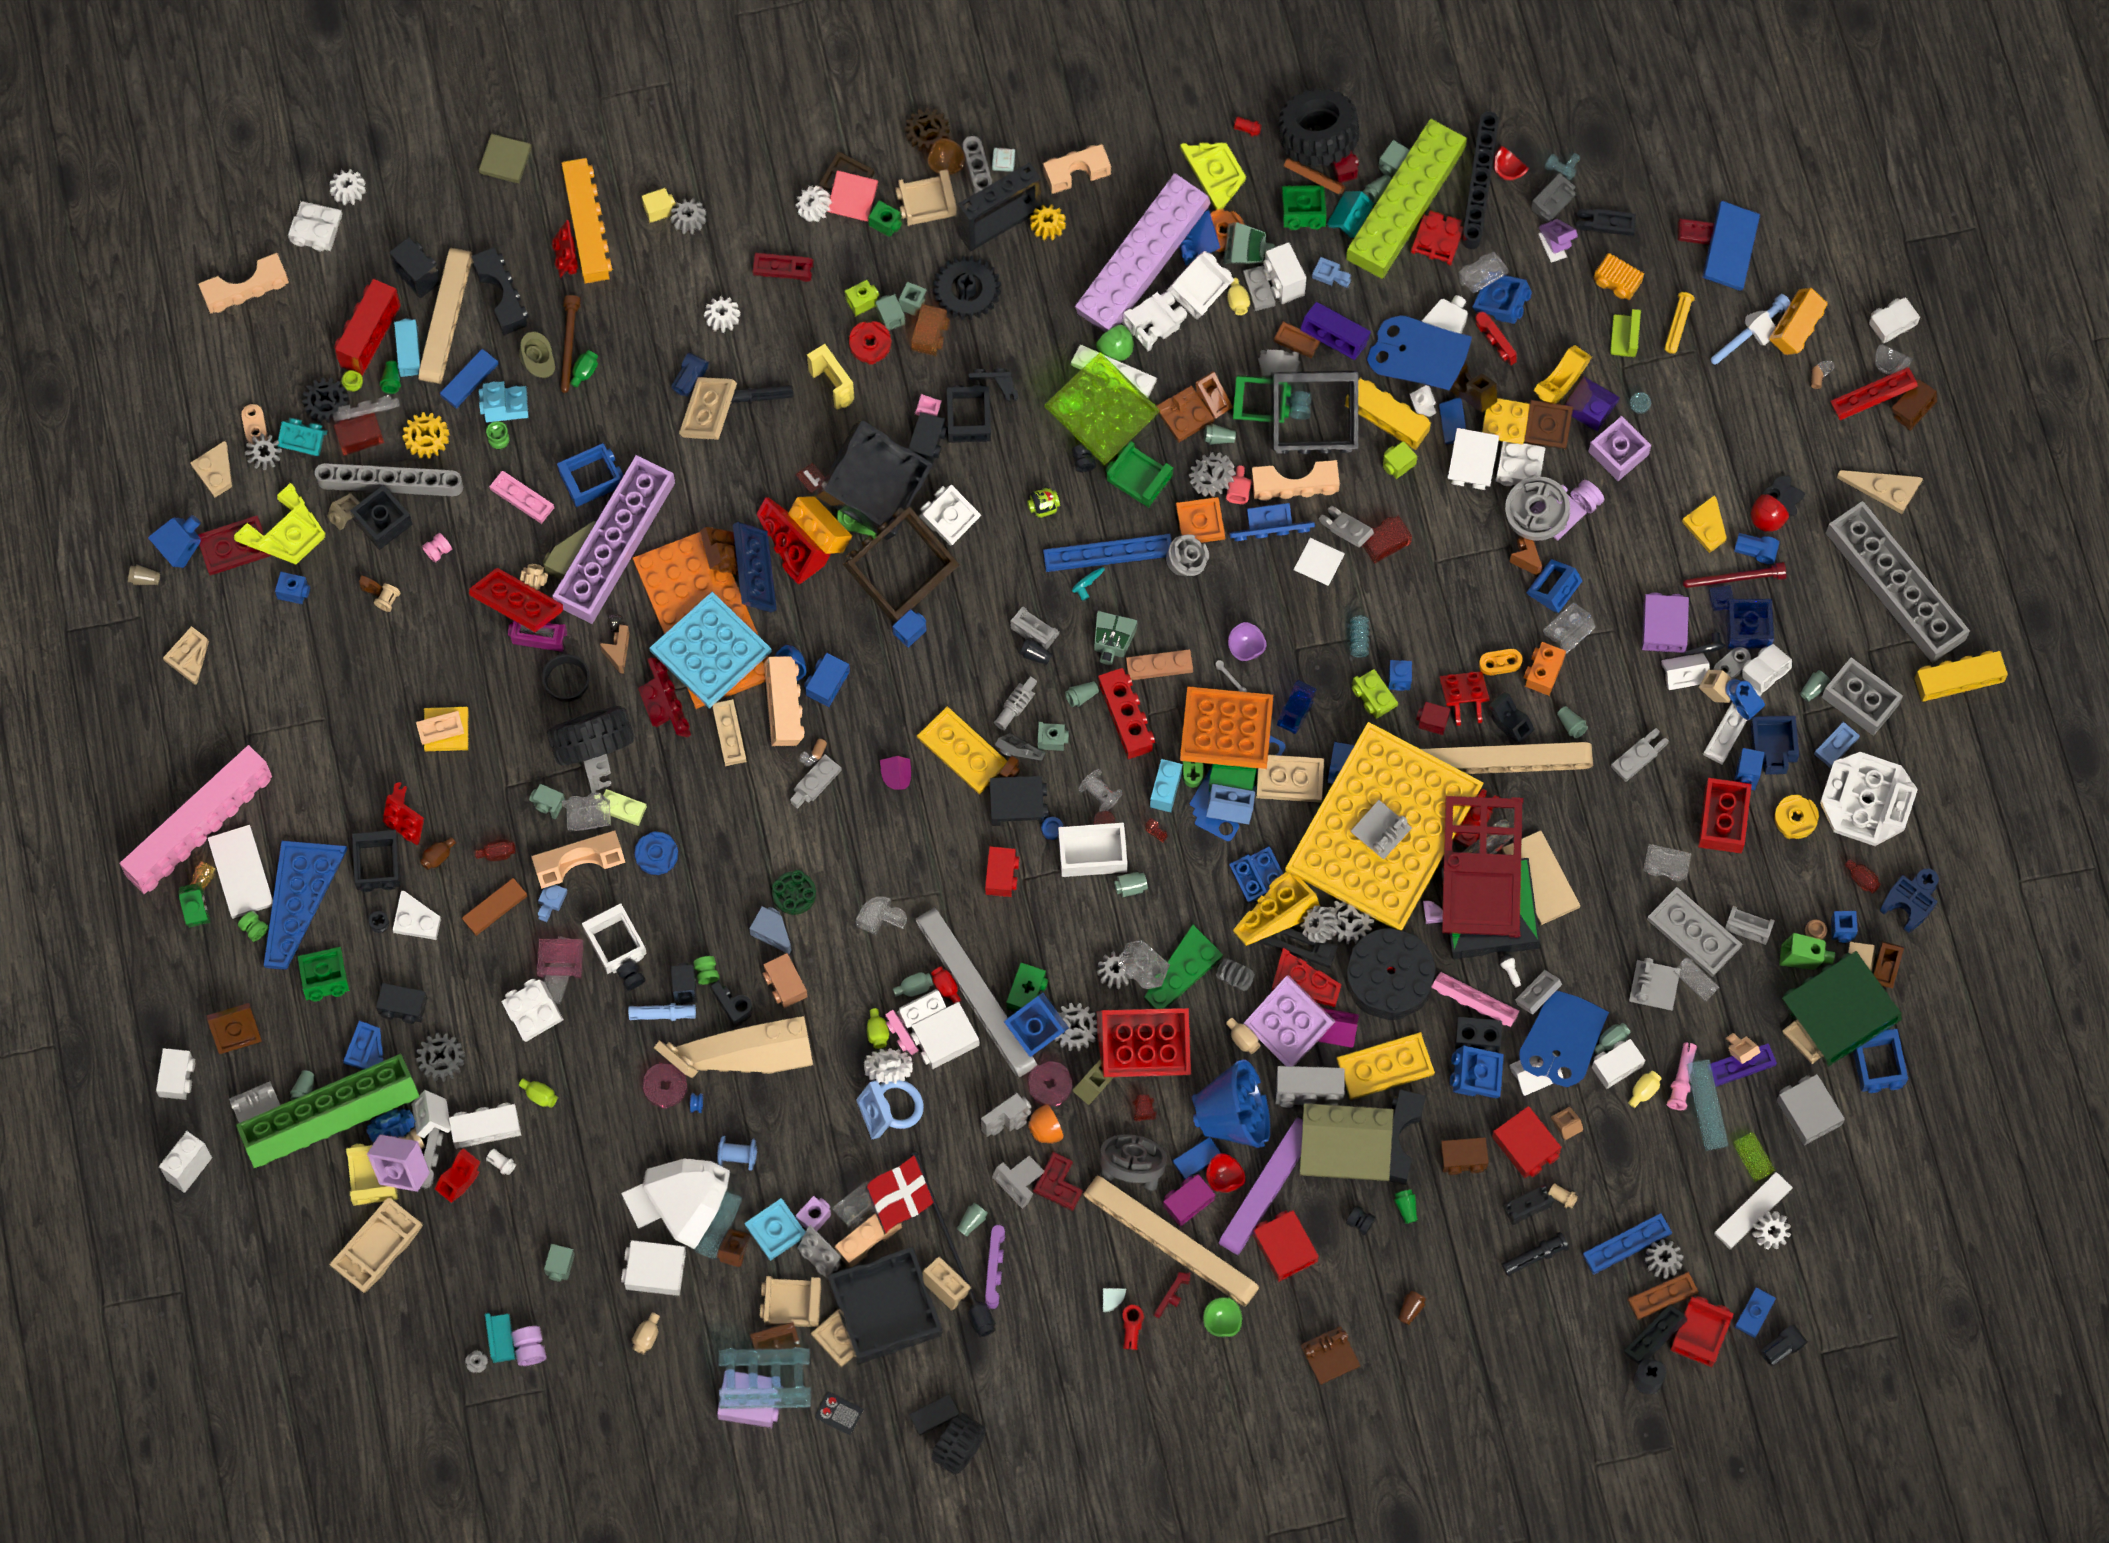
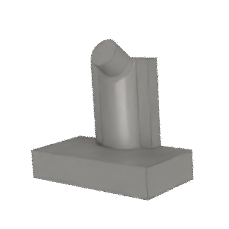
(1017, 1179)

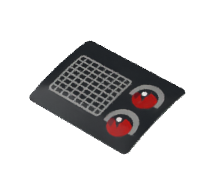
(839, 1413)

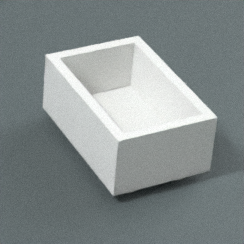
(1092, 849)

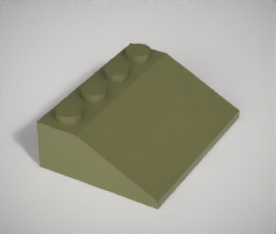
(1346, 1142)

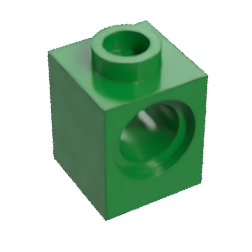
(883, 211)

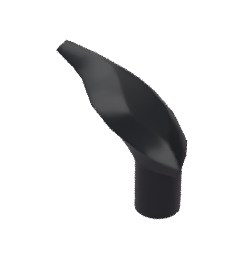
(1715, 645)

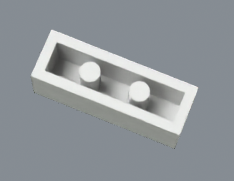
(484, 1125)

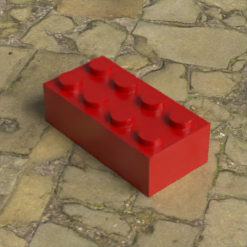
(367, 326)

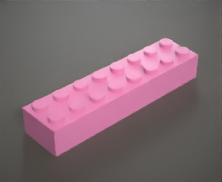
(196, 820)

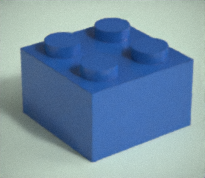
(1036, 1024)

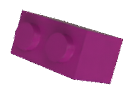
(1188, 1200)

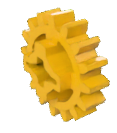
(426, 444)

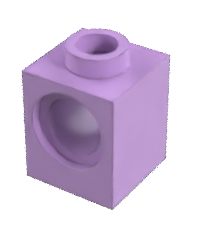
(814, 1204)

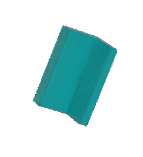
(1351, 212)
(500, 1337)

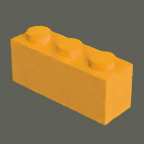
(1798, 321)
(820, 525)

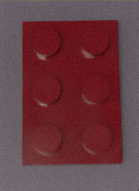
(223, 552)

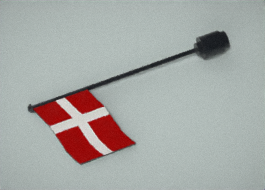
(905, 1194)

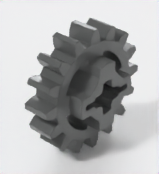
(446, 1063)

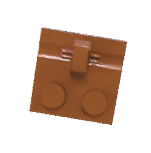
(1185, 414)

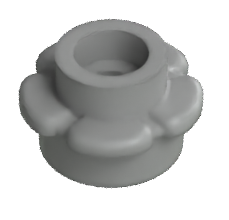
(480, 1366)

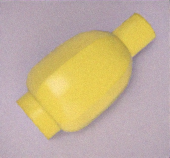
(1238, 298)
(1645, 1088)

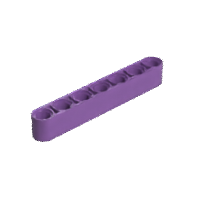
(1264, 1190)

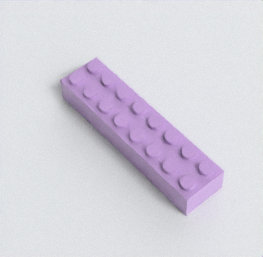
(1143, 254)
(614, 539)

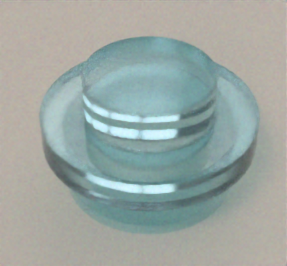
(1640, 402)

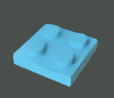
(775, 1229)

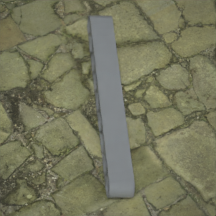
(974, 991)

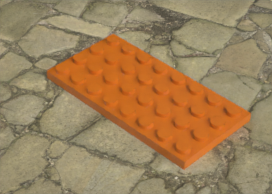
(678, 580)

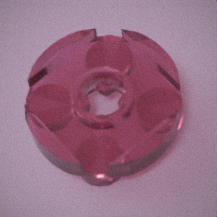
(1045, 1072)
(665, 1073)

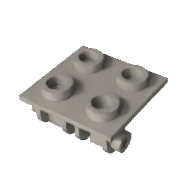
(1381, 829)
(1654, 985)
(254, 1102)
(819, 1252)

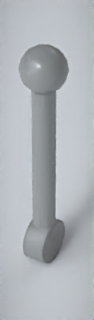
(1220, 666)

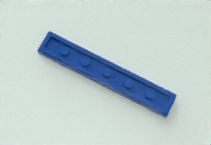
(1107, 552)

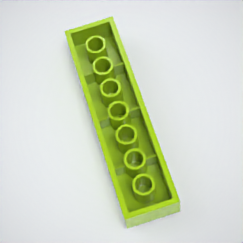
(1406, 198)

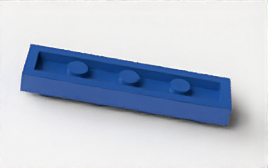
(1627, 1244)

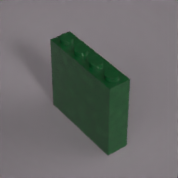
(1841, 1008)

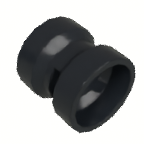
(1084, 459)
(630, 975)
(1364, 1224)

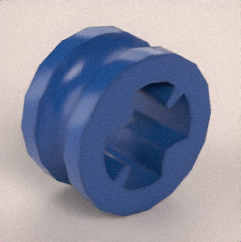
(696, 1103)

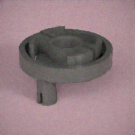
(1132, 1160)

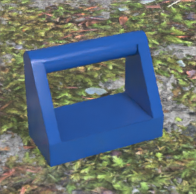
(1562, 589)

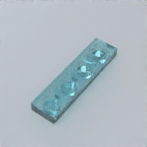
(1707, 1105)

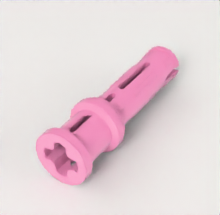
(1680, 1086)

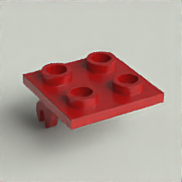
(1463, 689)
(402, 818)

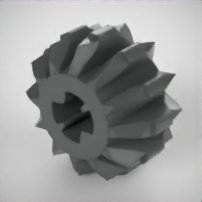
(1235, 974)

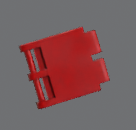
(1438, 236)

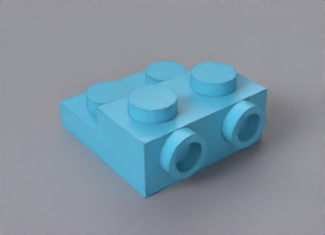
(503, 403)

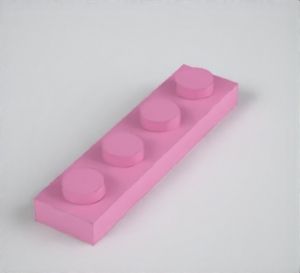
(1469, 996)

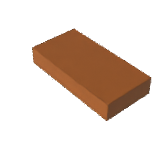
(1296, 340)

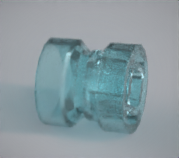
(1300, 405)

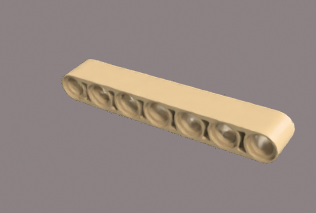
(445, 315)

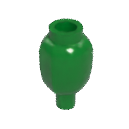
(584, 367)

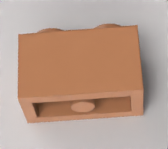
(785, 981)

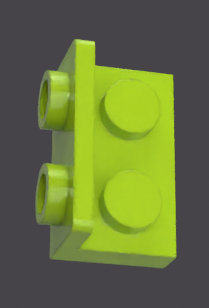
(1374, 693)

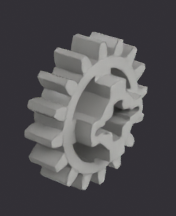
(1217, 466)
(1358, 921)
(1082, 1033)

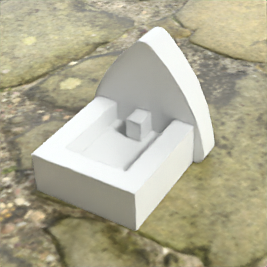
(1760, 326)

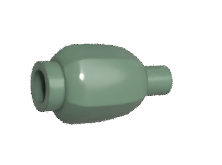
(914, 985)
(1611, 1037)

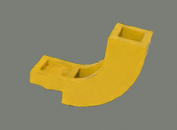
(1564, 375)

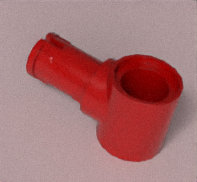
(1132, 1328)

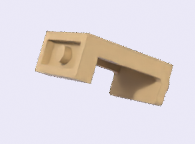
(927, 199)
(791, 1302)

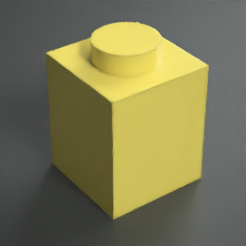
(658, 204)

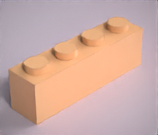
(783, 701)

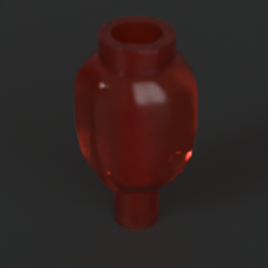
(496, 850)
(1863, 876)

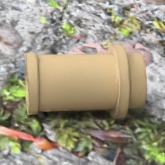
(1563, 1195)

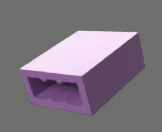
(1665, 623)

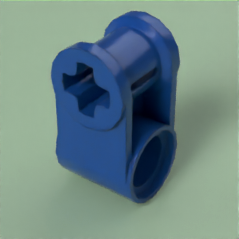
(1744, 698)

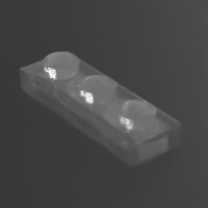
(365, 407)

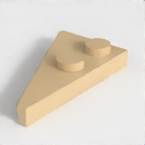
(1888, 489)

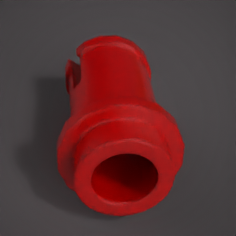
(1248, 126)

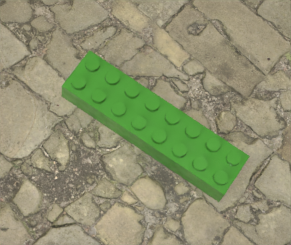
(327, 1111)

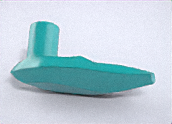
(1081, 585)

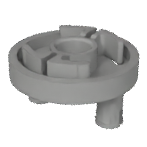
(1553, 516)

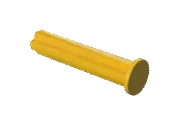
(1678, 321)

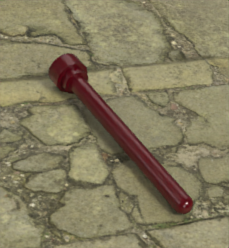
(1776, 571)

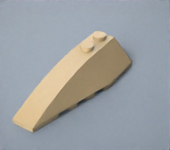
(756, 1048)

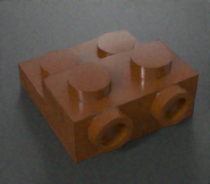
(720, 549)

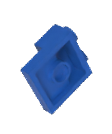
(1503, 298)
(1477, 1072)

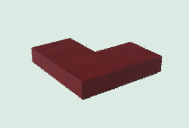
(1052, 1183)

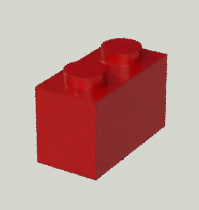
(1000, 871)

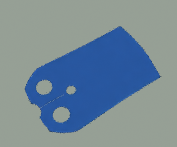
(1430, 357)
(1566, 1026)

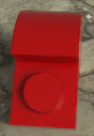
(459, 1176)

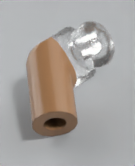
(1819, 372)
(816, 754)

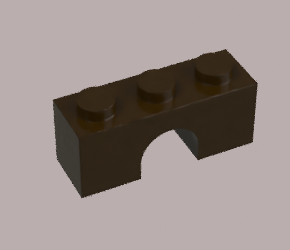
(1478, 392)

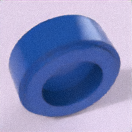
(1050, 828)

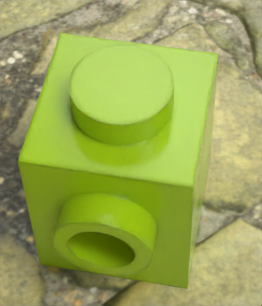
(861, 297)
(1399, 460)

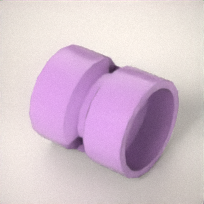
(529, 1346)

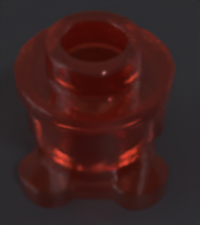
(1144, 1108)

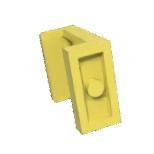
(822, 361)
(364, 1183)

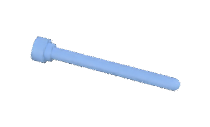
(1780, 305)

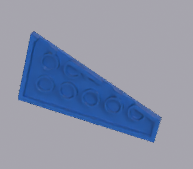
(300, 886)

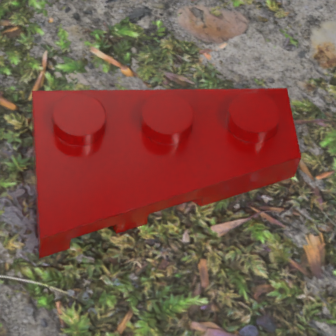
(1313, 982)

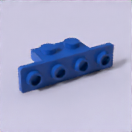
(1269, 520)

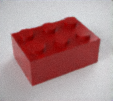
(1724, 815)

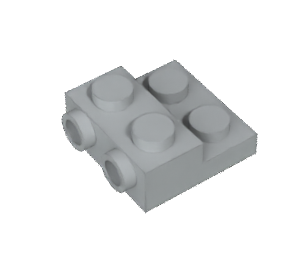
(1010, 1113)

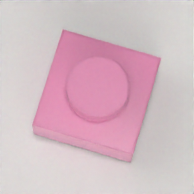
(928, 406)

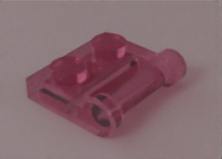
(560, 952)

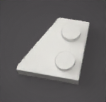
(415, 918)

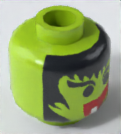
(1043, 502)

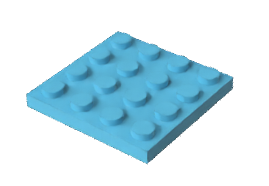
(710, 650)

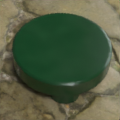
(794, 892)

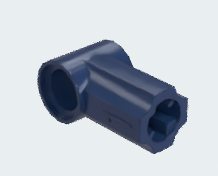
(691, 369)

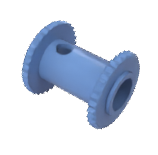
(737, 1153)

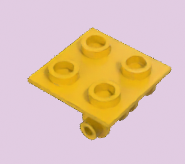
(1507, 420)

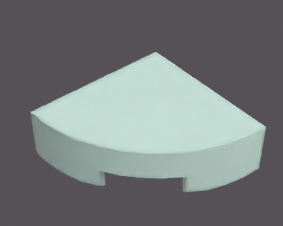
(1112, 1298)

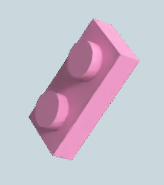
(897, 1026)

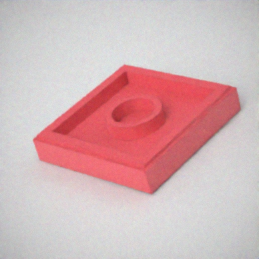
(853, 196)

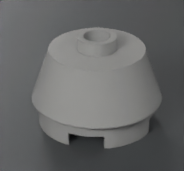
(1277, 361)
(1187, 556)

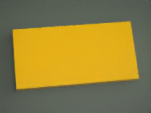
(962, 750)
(1385, 1066)

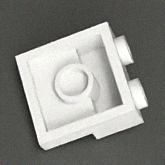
(315, 226)
(1519, 463)
(949, 514)
(532, 1009)

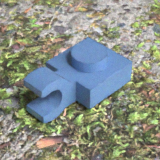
(1328, 272)
(550, 899)

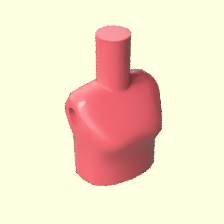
(1239, 489)

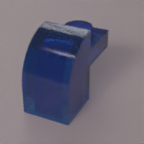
(1297, 707)

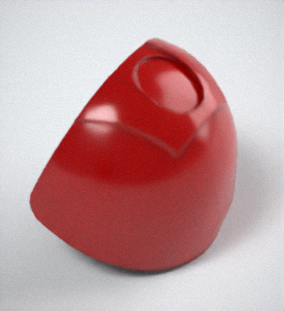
(1508, 165)
(1768, 513)
(1225, 1174)

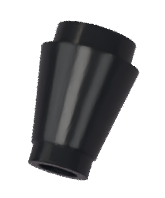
(1034, 651)

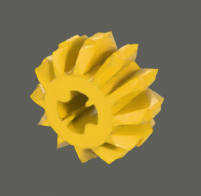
(1047, 229)

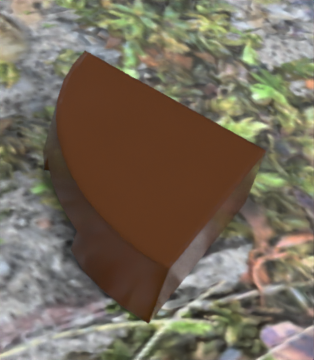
(370, 586)

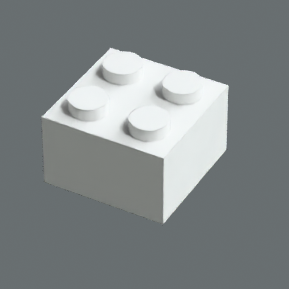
(1284, 273)

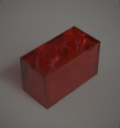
(358, 433)
(1387, 539)

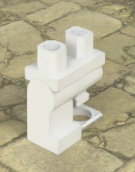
(1157, 312)

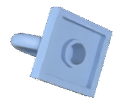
(876, 1108)

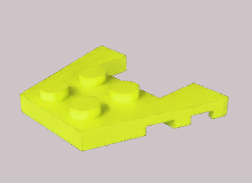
(291, 536)

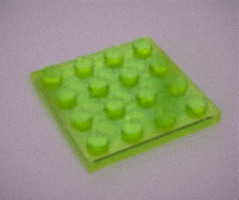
(1102, 408)

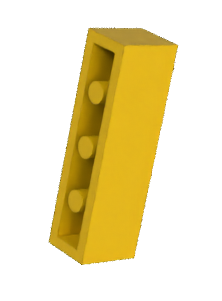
(1391, 415)
(1960, 676)

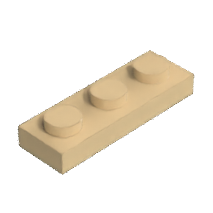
(729, 732)

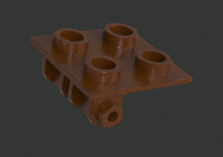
(1330, 1355)

